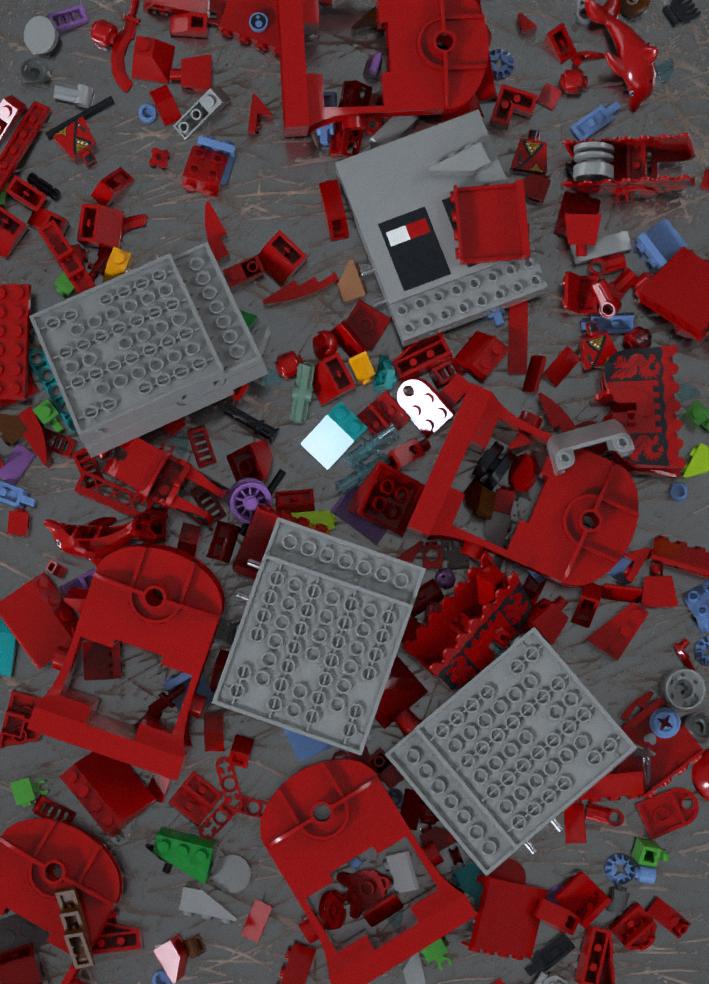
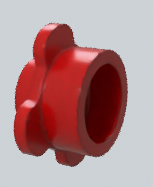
(159, 162)

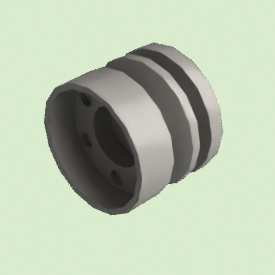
(593, 161)
(693, 690)

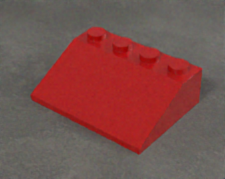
(39, 619)
(108, 791)

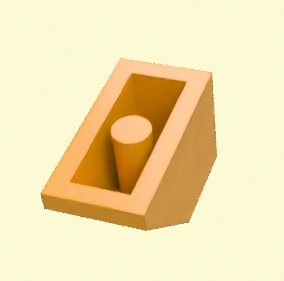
(117, 264)
(362, 368)

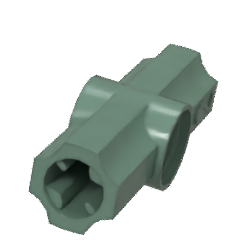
(302, 392)

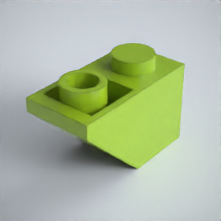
(698, 463)

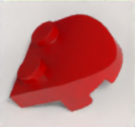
(635, 928)

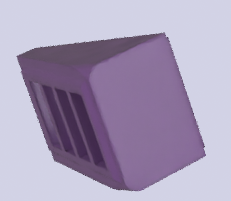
(64, 13)
(373, 66)

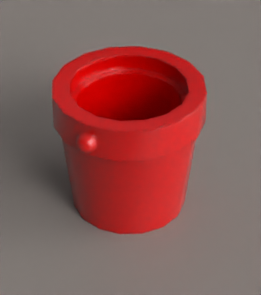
(407, 721)

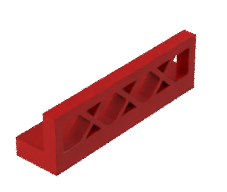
(342, 138)
(106, 500)

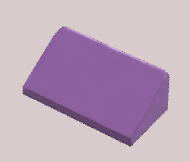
(16, 464)

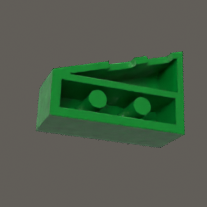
(187, 852)

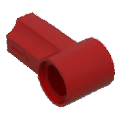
(608, 264)
(622, 283)
(605, 296)
(602, 814)

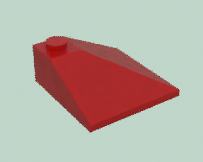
(386, 499)
(399, 693)

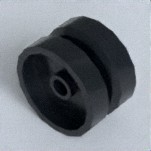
(493, 464)

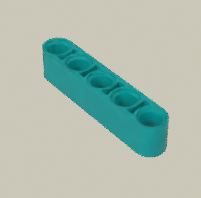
(49, 385)

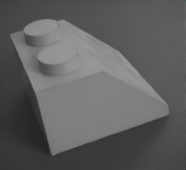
(402, 871)

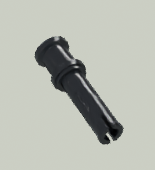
(261, 425)

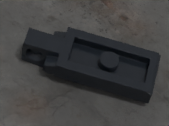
(550, 954)

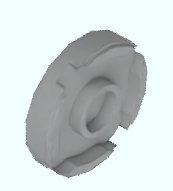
(40, 35)
(231, 873)

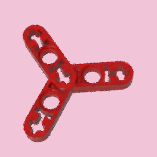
(225, 806)

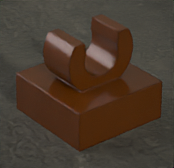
(195, 946)

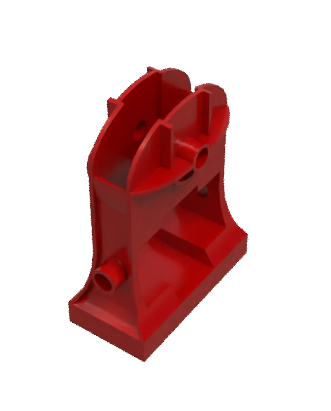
(419, 73)
(554, 537)
(127, 610)
(312, 848)
(30, 878)

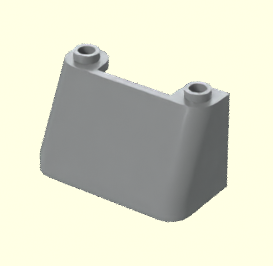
(562, 445)

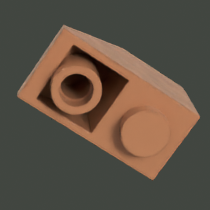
(350, 285)

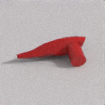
(586, 56)
(684, 657)

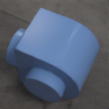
(645, 874)

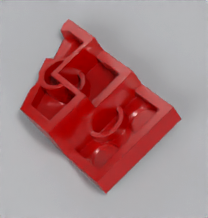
(17, 718)

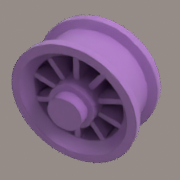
(245, 497)

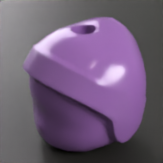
(449, 580)

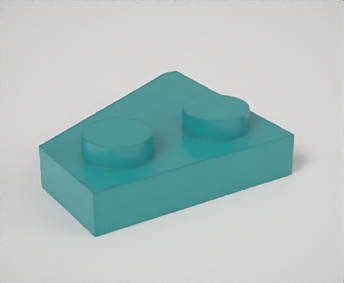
(385, 374)

